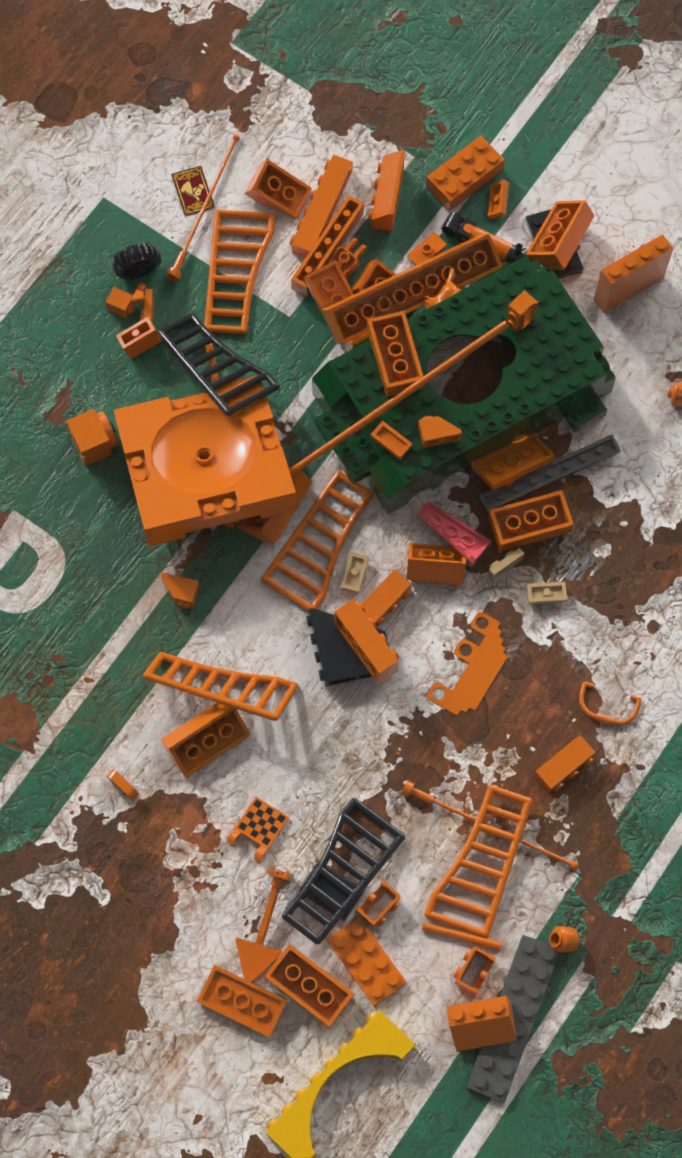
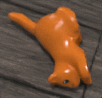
(447, 291)

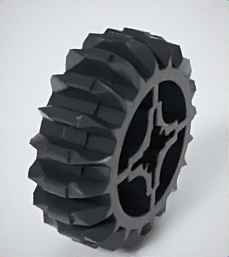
(136, 261)

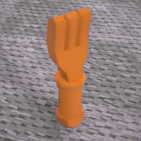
(139, 292)

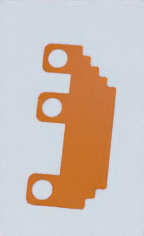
(480, 672)

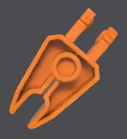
(346, 260)

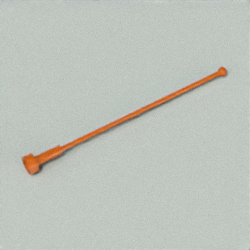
(174, 273)
(410, 790)

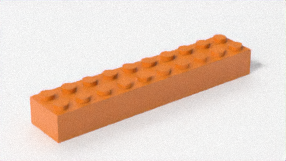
(408, 288)

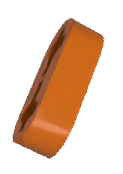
(122, 784)

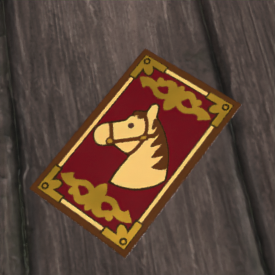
(192, 190)

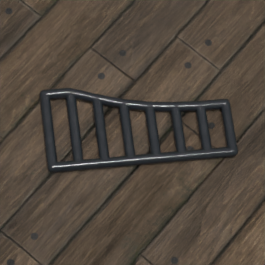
(221, 348)
(330, 854)

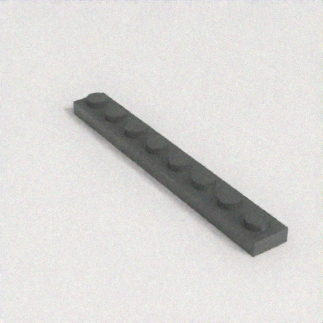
(551, 473)

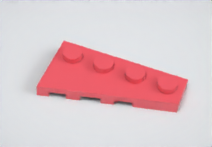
(459, 535)

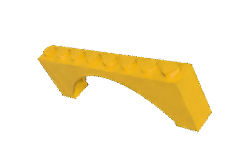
(376, 1039)

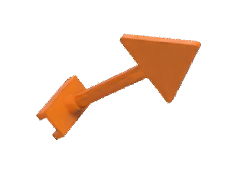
(254, 955)

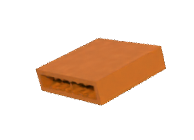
(633, 273)

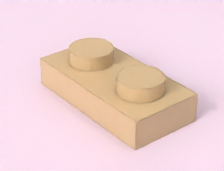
(510, 560)
(354, 572)
(546, 593)

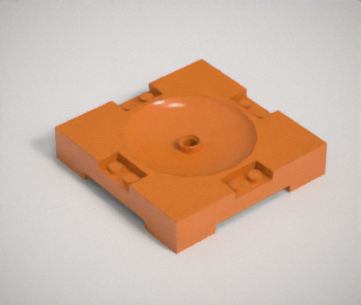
(201, 466)

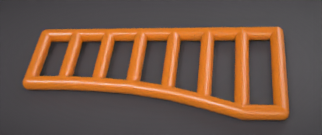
(254, 265)
(332, 555)
(222, 696)
(461, 861)

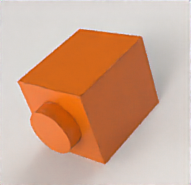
(120, 303)

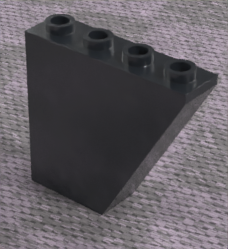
(335, 655)

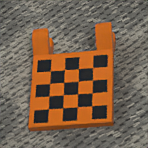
(261, 825)

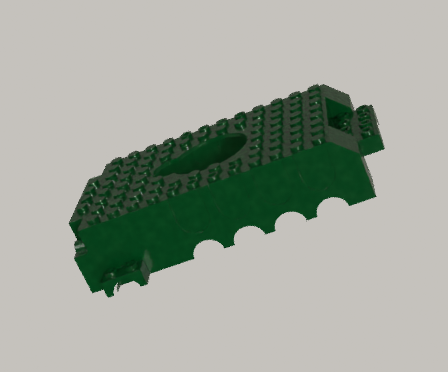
(553, 378)

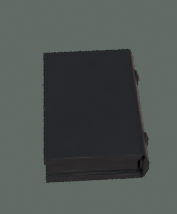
(332, 891)

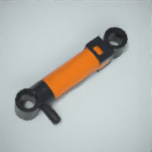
(467, 229)

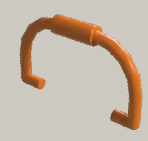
(605, 719)

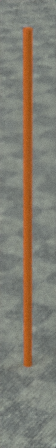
(399, 397)

